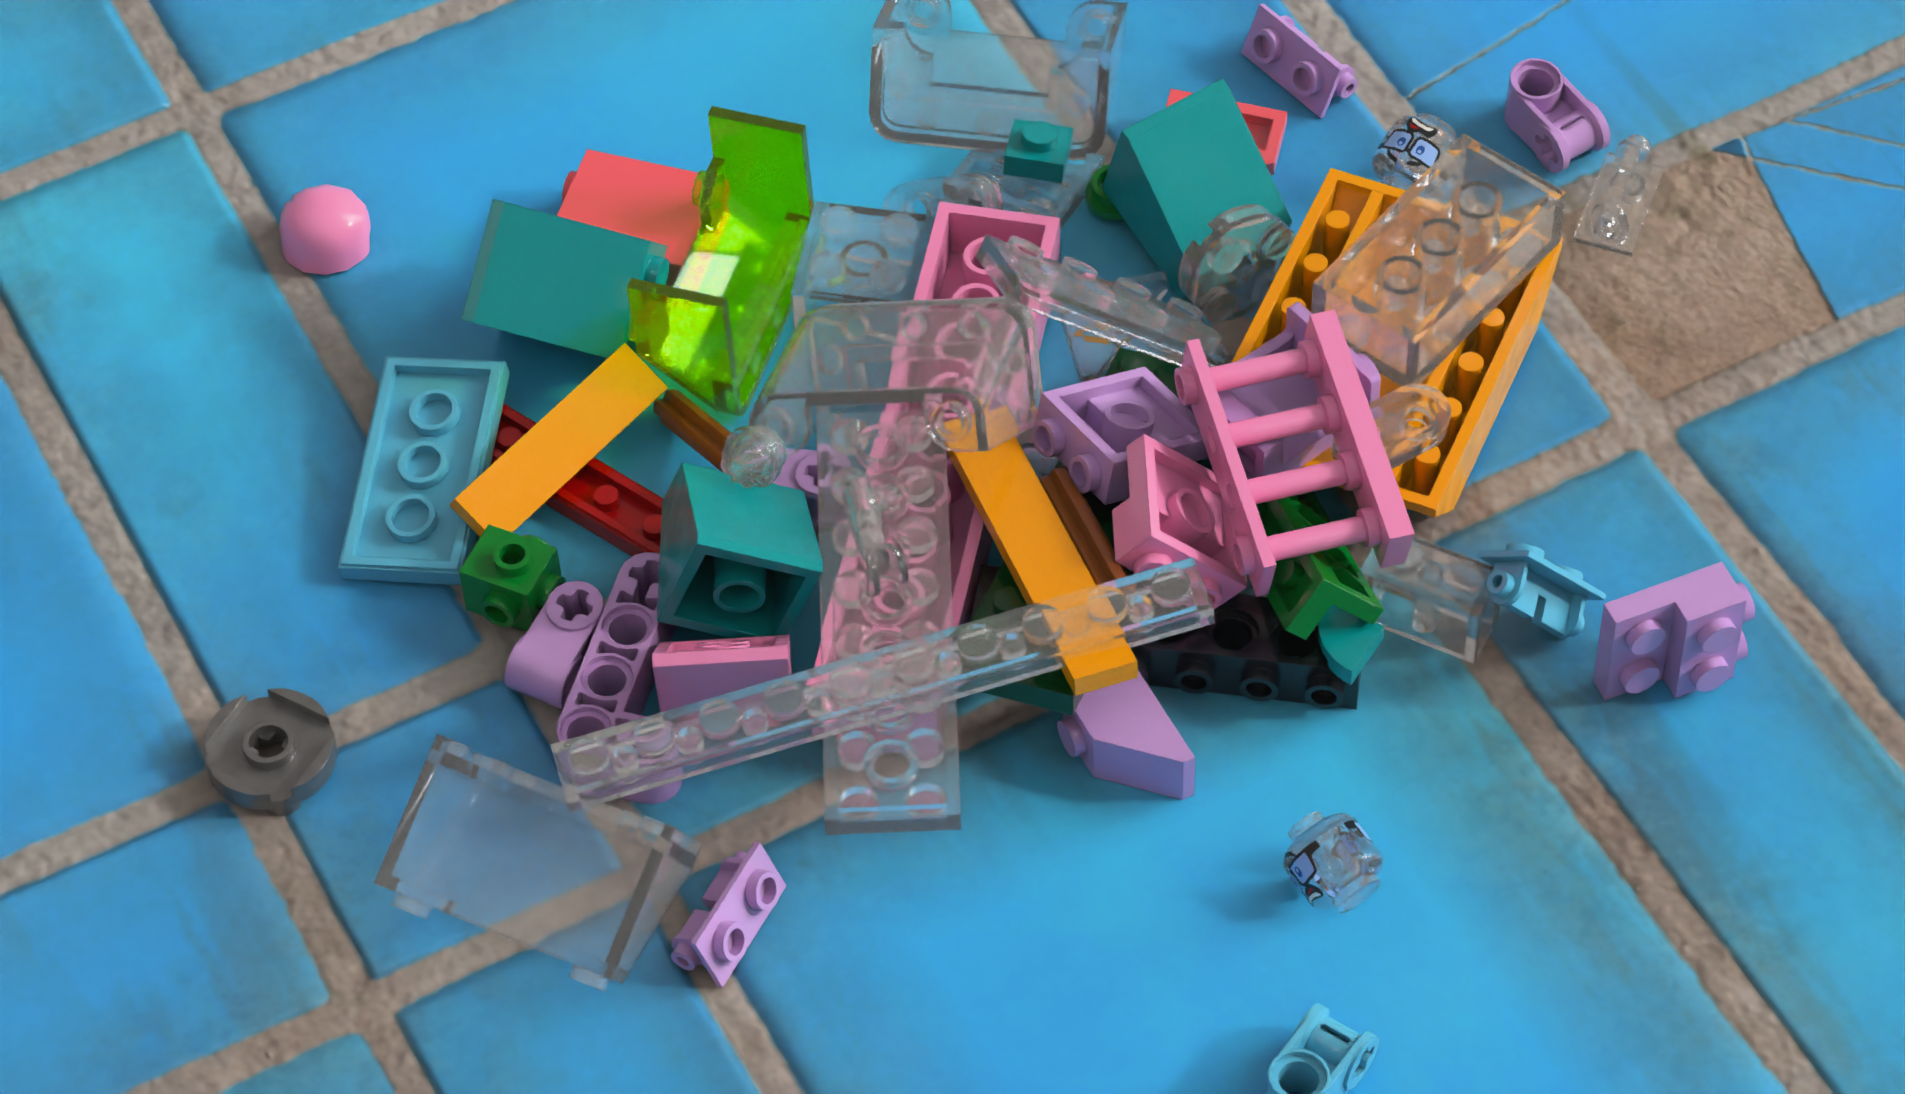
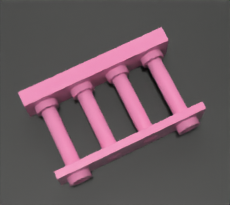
(1339, 411)

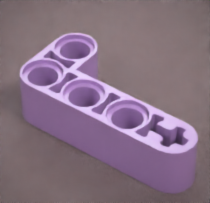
(621, 668)

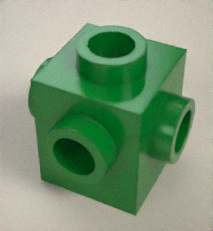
(509, 577)

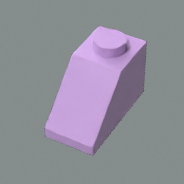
(1129, 740)

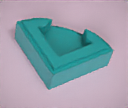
(1347, 642)

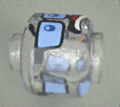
(1411, 149)
(1332, 861)

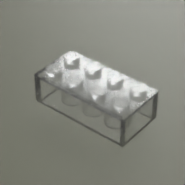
(1440, 259)

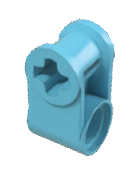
(1321, 1057)

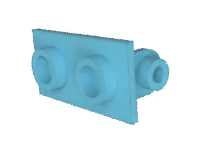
(1539, 589)

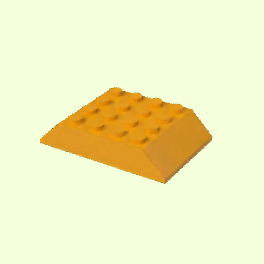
(1471, 376)

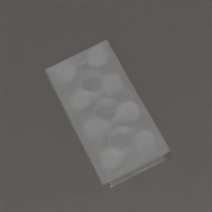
(1106, 309)

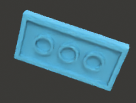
(423, 447)

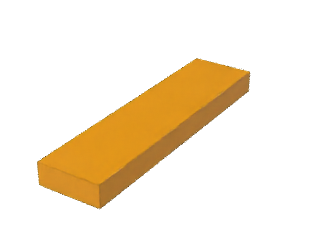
(560, 444)

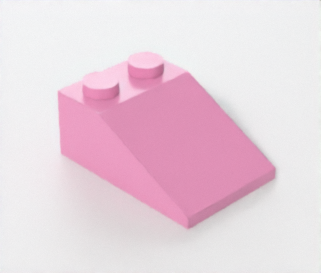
(713, 667)

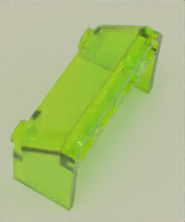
(738, 277)

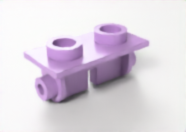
(1296, 61)
(740, 903)

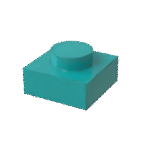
(1038, 150)

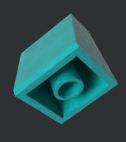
(1186, 170)
(559, 279)
(734, 555)

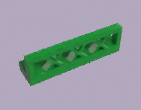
(1313, 582)

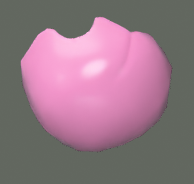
(325, 230)

